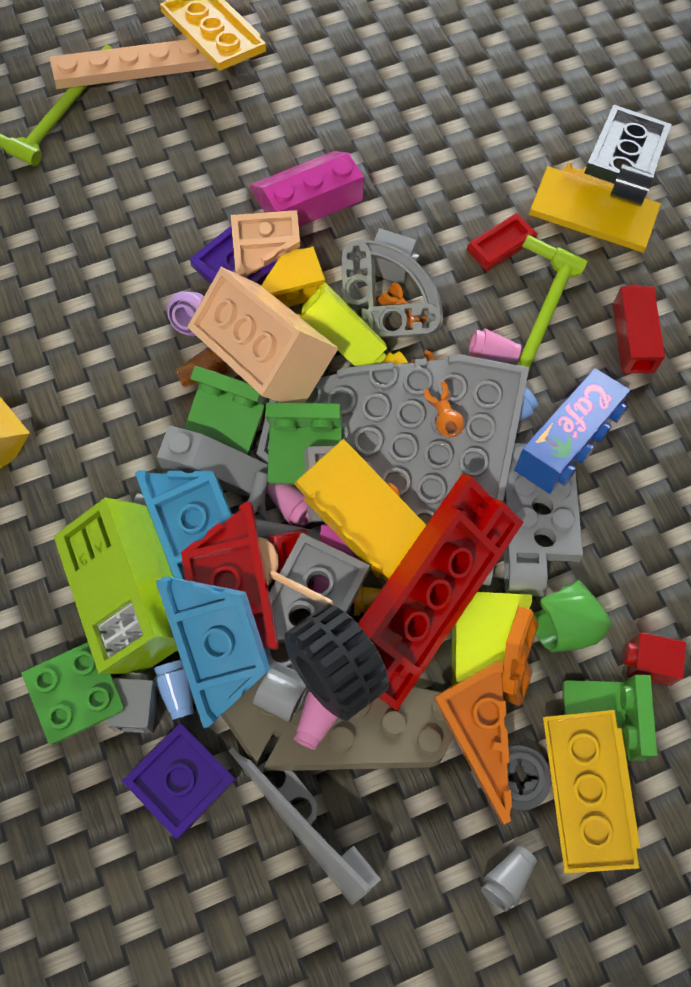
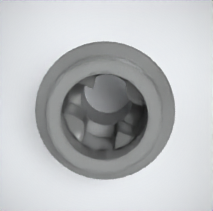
(509, 878)

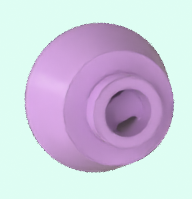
(181, 310)

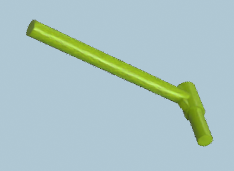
(28, 148)
(567, 266)

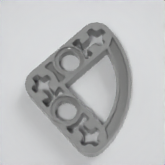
(377, 314)

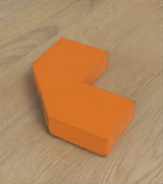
(518, 645)

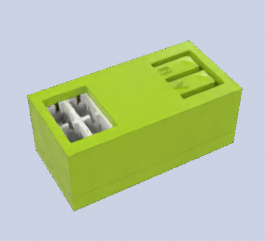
(112, 573)

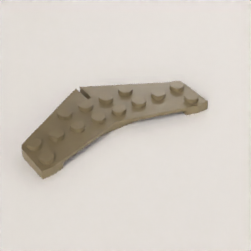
(369, 740)

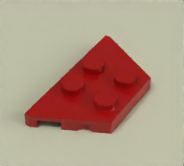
(233, 560)

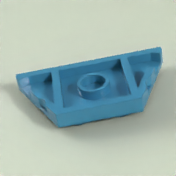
(182, 509)
(214, 641)

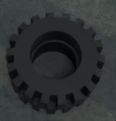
(337, 661)

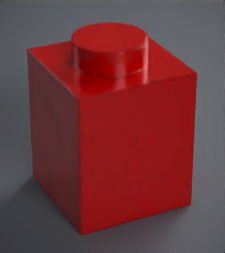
(655, 656)

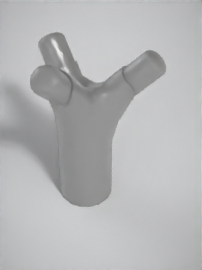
(257, 495)

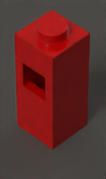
(638, 329)

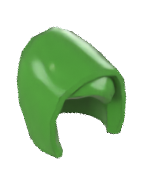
(571, 619)

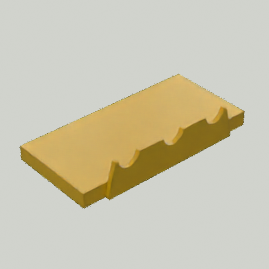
(215, 30)
(586, 206)
(361, 509)
(592, 792)

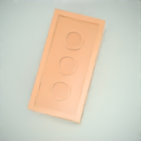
(261, 338)

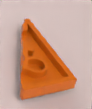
(476, 719)

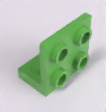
(225, 409)
(295, 428)
(71, 694)
(632, 708)

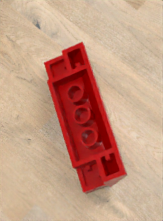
(437, 582)

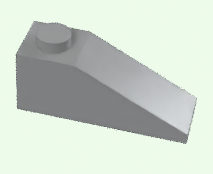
(194, 451)

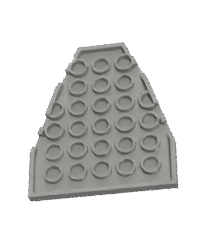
(397, 431)

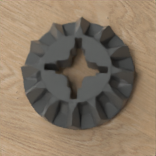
(534, 765)

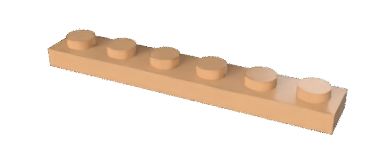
(127, 63)

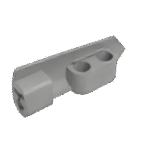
(348, 872)

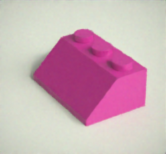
(312, 187)

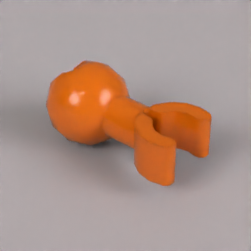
(397, 299)
(448, 418)

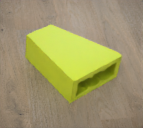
(343, 327)
(483, 631)

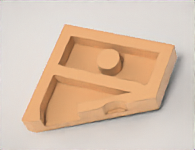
(263, 239)

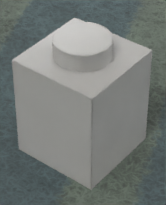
(388, 269)
(140, 704)

